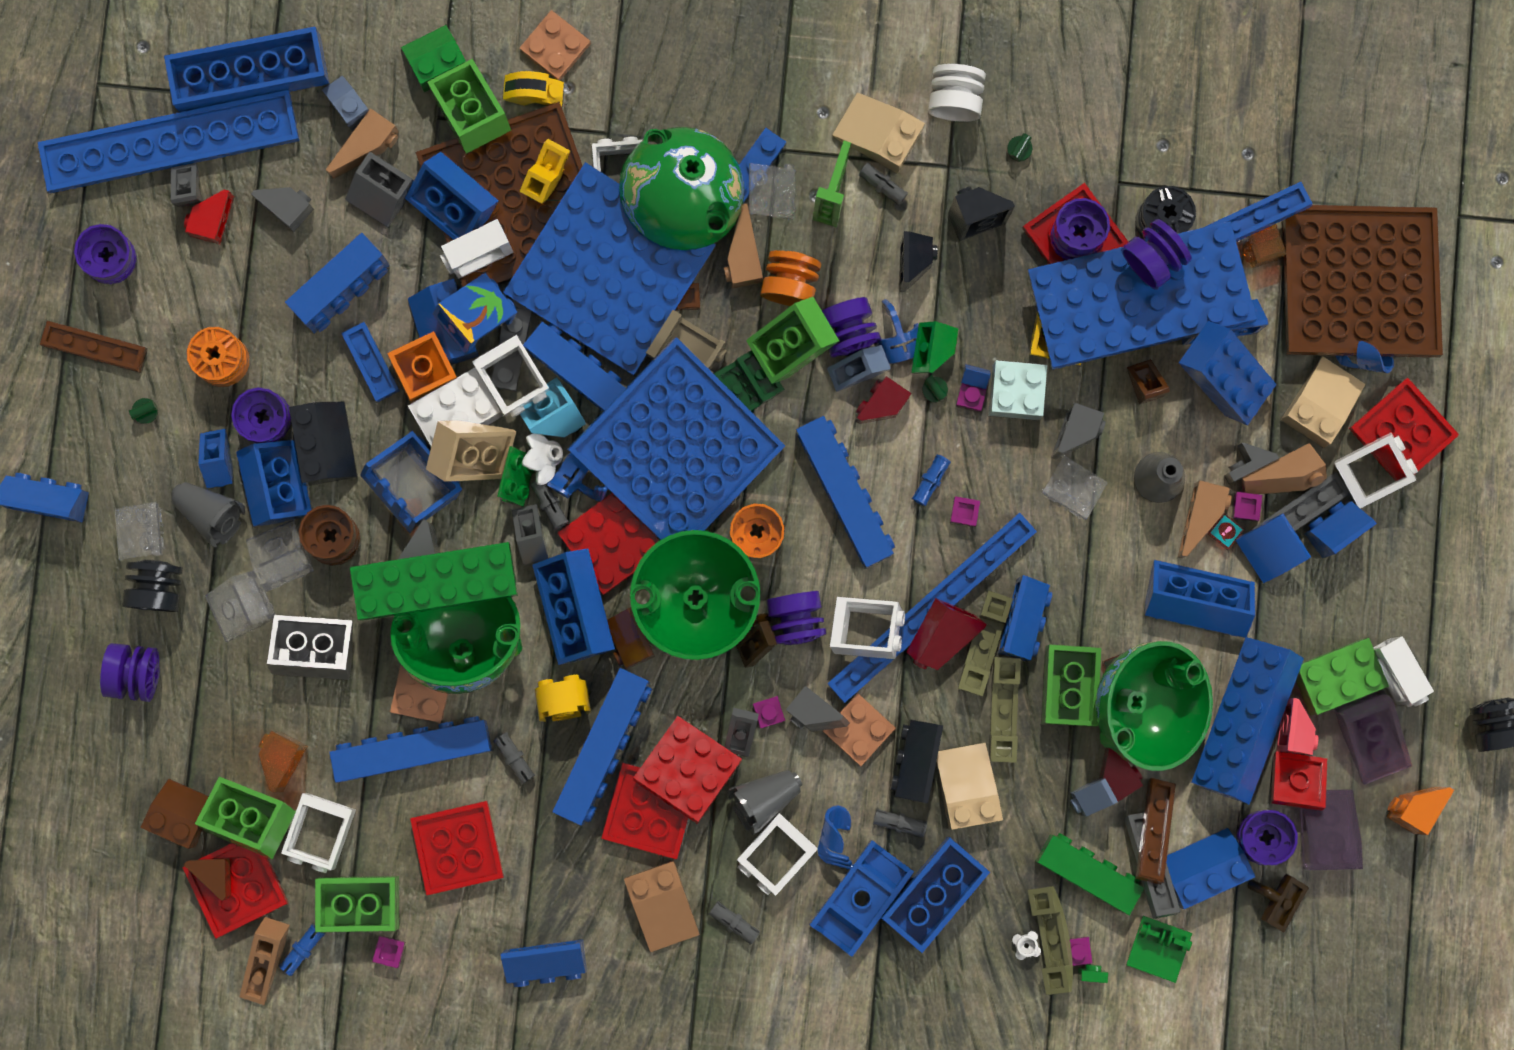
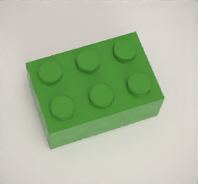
(469, 106)
(792, 340)
(1340, 677)
(1070, 685)
(245, 817)
(357, 904)

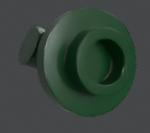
(1020, 147)
(934, 389)
(144, 411)

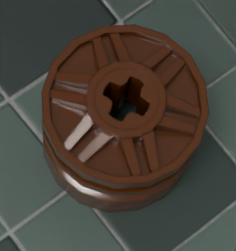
(319, 524)

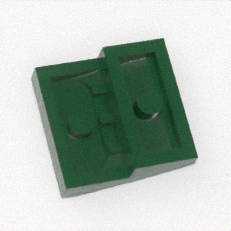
(748, 381)

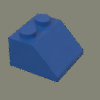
(1339, 528)

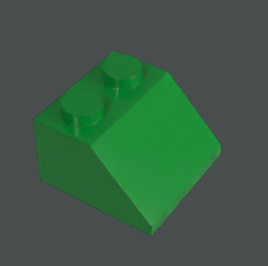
(433, 55)

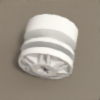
(956, 92)

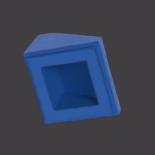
(976, 376)

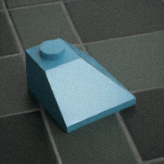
(555, 414)

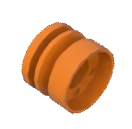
(791, 273)
(230, 365)
(761, 516)

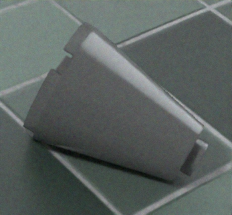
(1159, 477)
(208, 512)
(763, 798)

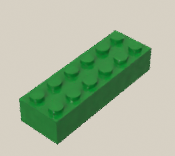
(433, 581)

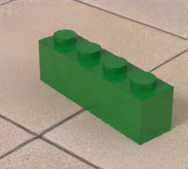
(1089, 874)

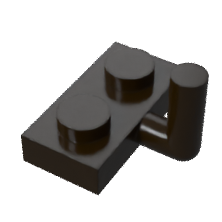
(757, 641)
(1283, 901)

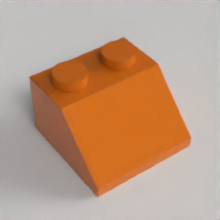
(421, 366)
(1419, 809)

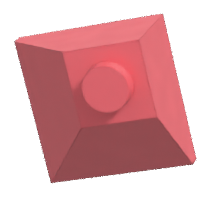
(1296, 730)

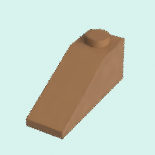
(371, 135)
(743, 257)
(1287, 474)
(1205, 509)
(264, 960)

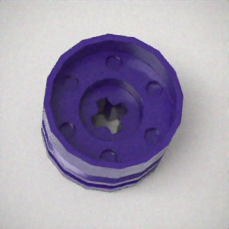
(1078, 217)
(94, 245)
(1156, 254)
(847, 323)
(257, 401)
(796, 617)
(129, 672)
(1278, 848)

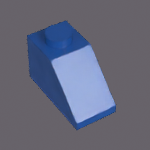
(215, 459)

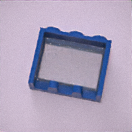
(404, 483)

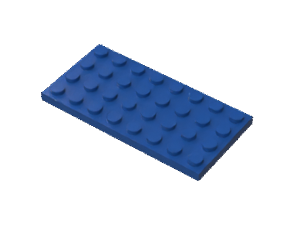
(1103, 308)

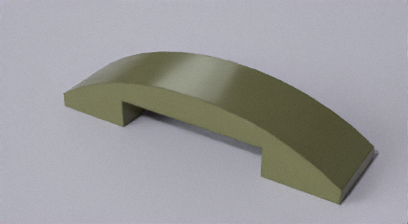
(984, 645)
(1004, 709)
(1054, 938)

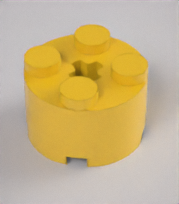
(562, 699)

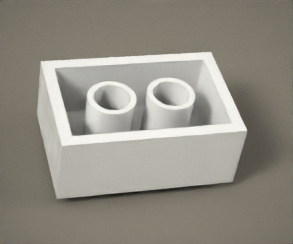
(459, 400)

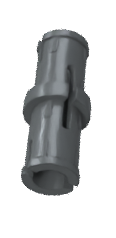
(883, 184)
(550, 505)
(514, 758)
(900, 823)
(734, 922)

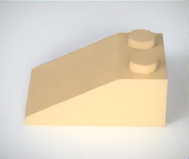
(879, 131)
(1323, 402)
(469, 451)
(968, 786)

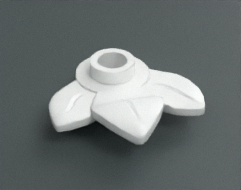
(540, 457)

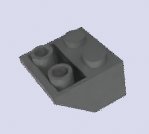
(379, 189)

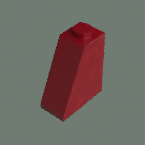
(943, 634)

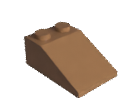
(661, 906)

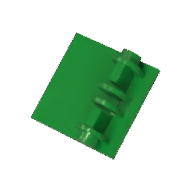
(515, 478)
(1159, 949)

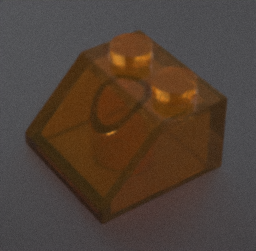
(280, 758)

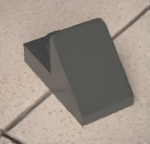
(185, 185)
(1254, 458)
(741, 731)

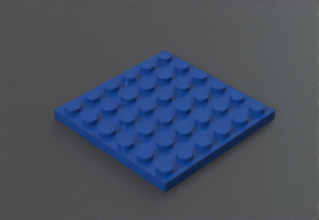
(602, 275)
(676, 444)

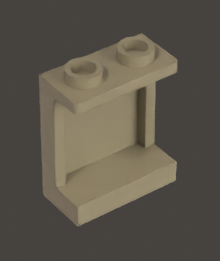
(700, 343)

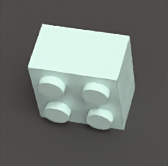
(1017, 390)

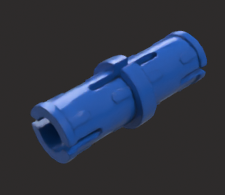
(931, 480)
(301, 950)

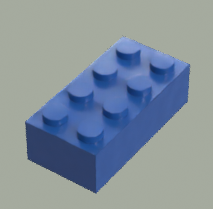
(338, 283)
(1227, 373)
(573, 606)
(935, 894)

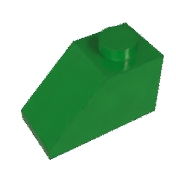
(933, 346)

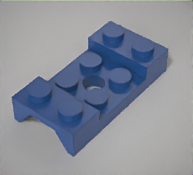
(881, 878)

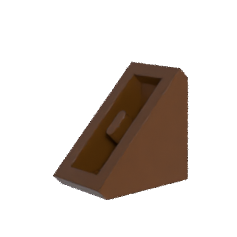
(1147, 382)
(213, 874)

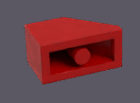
(209, 217)

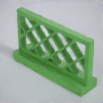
(829, 201)

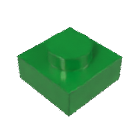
(1093, 974)

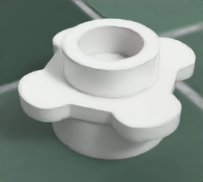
(1032, 950)

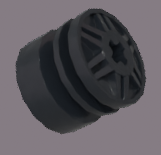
(1163, 199)
(152, 586)
(1499, 724)

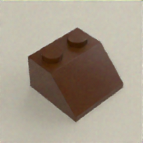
(630, 641)
(175, 814)

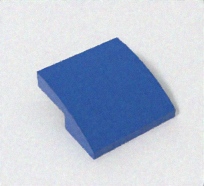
(1273, 548)

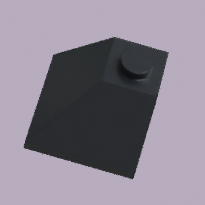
(915, 257)

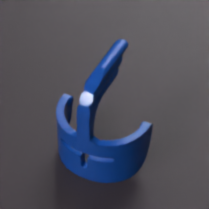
(897, 354)
(1368, 359)
(567, 469)
(835, 818)

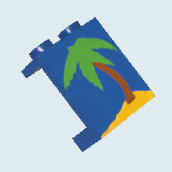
(474, 311)

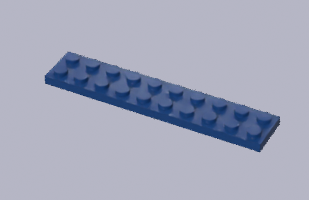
(168, 141)

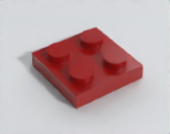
(1299, 781)

